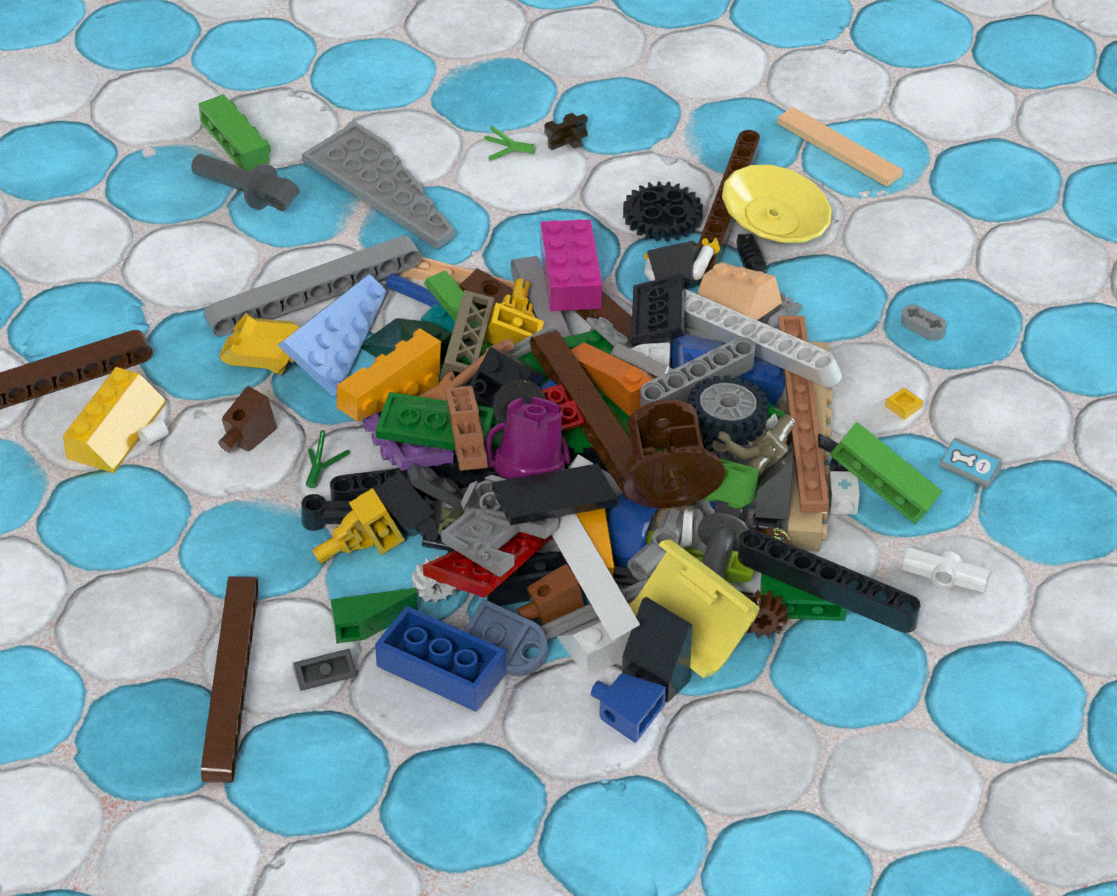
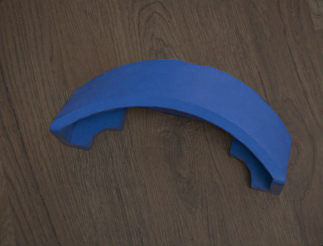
(627, 529)

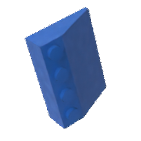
(763, 374)

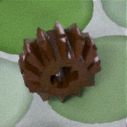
(774, 616)

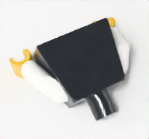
(681, 258)

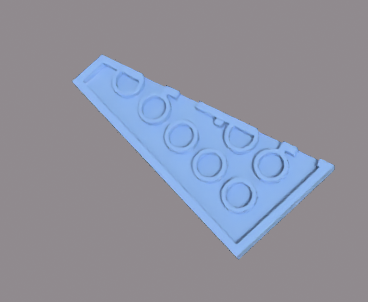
(334, 336)

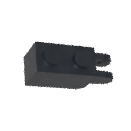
(408, 508)

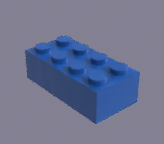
(441, 658)

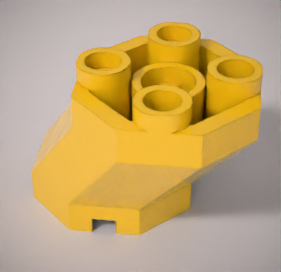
(257, 343)

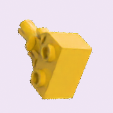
(512, 318)
(362, 528)

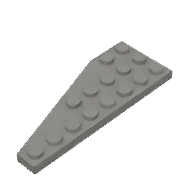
(376, 176)

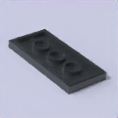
(658, 310)
(554, 494)

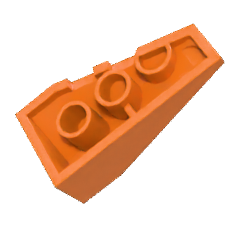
(613, 376)

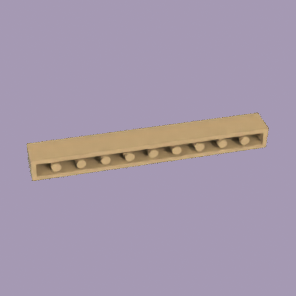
(806, 528)

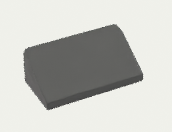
(324, 669)

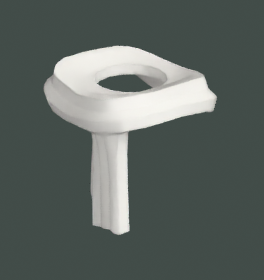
(688, 539)

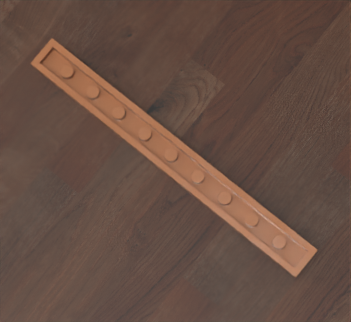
(804, 435)

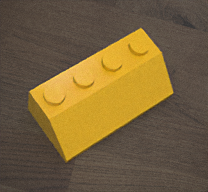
(111, 421)

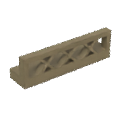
(458, 332)

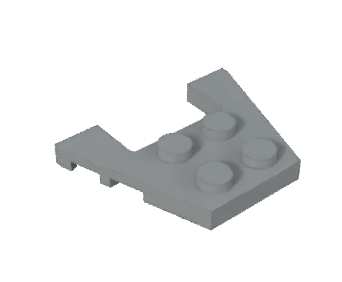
(483, 531)

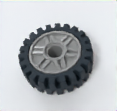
(729, 408)

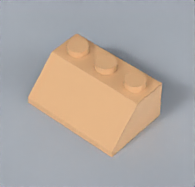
(741, 289)

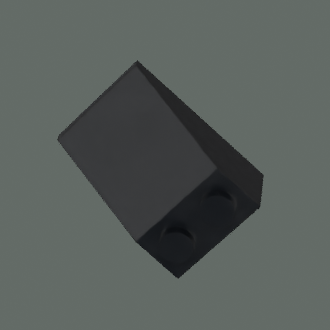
(659, 648)

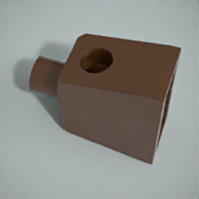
(247, 421)

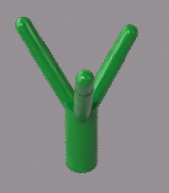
(317, 465)

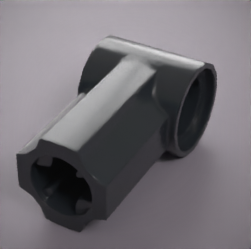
(318, 512)

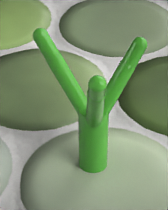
(512, 145)

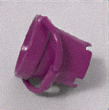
(529, 440)

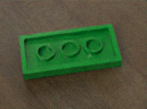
(422, 421)

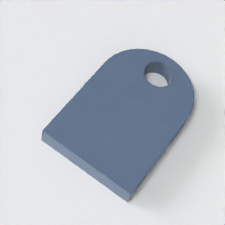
(509, 633)

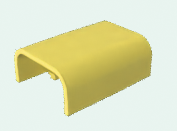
(704, 599)

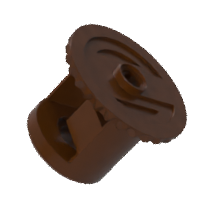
(683, 470)

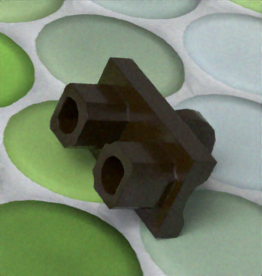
(568, 132)

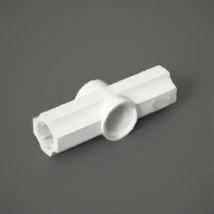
(946, 569)

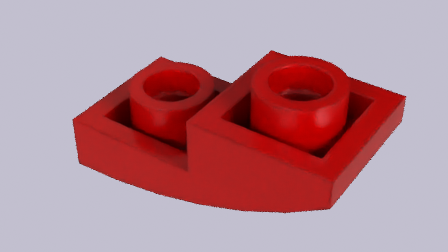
(571, 415)

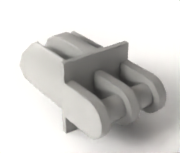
(786, 308)

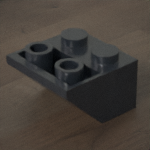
(498, 369)

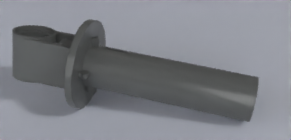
(259, 186)
(721, 535)

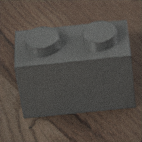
(774, 490)

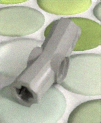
(648, 558)

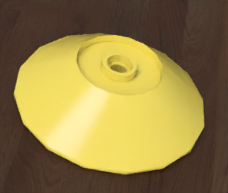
(776, 203)

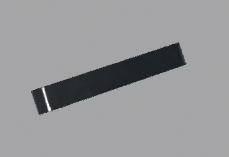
(829, 581)

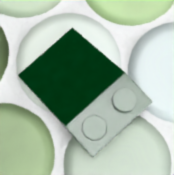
(402, 329)

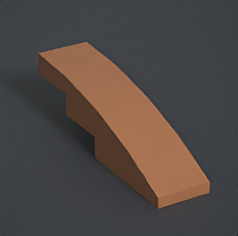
(466, 428)

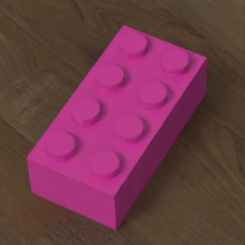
(570, 265)

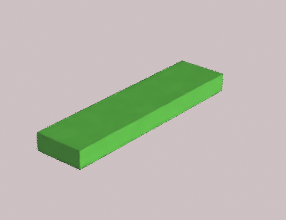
(450, 297)

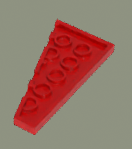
(471, 577)

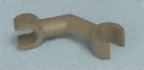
(764, 448)

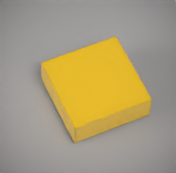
(904, 403)

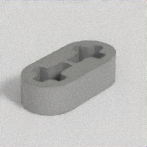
(923, 322)

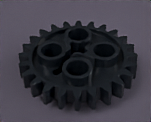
(662, 211)

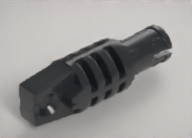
(750, 253)

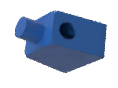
(629, 704)

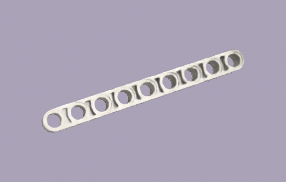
(770, 343)

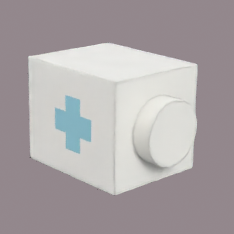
(843, 493)

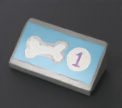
(971, 463)

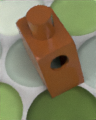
(553, 596)

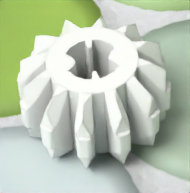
(428, 587)

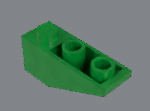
(366, 615)

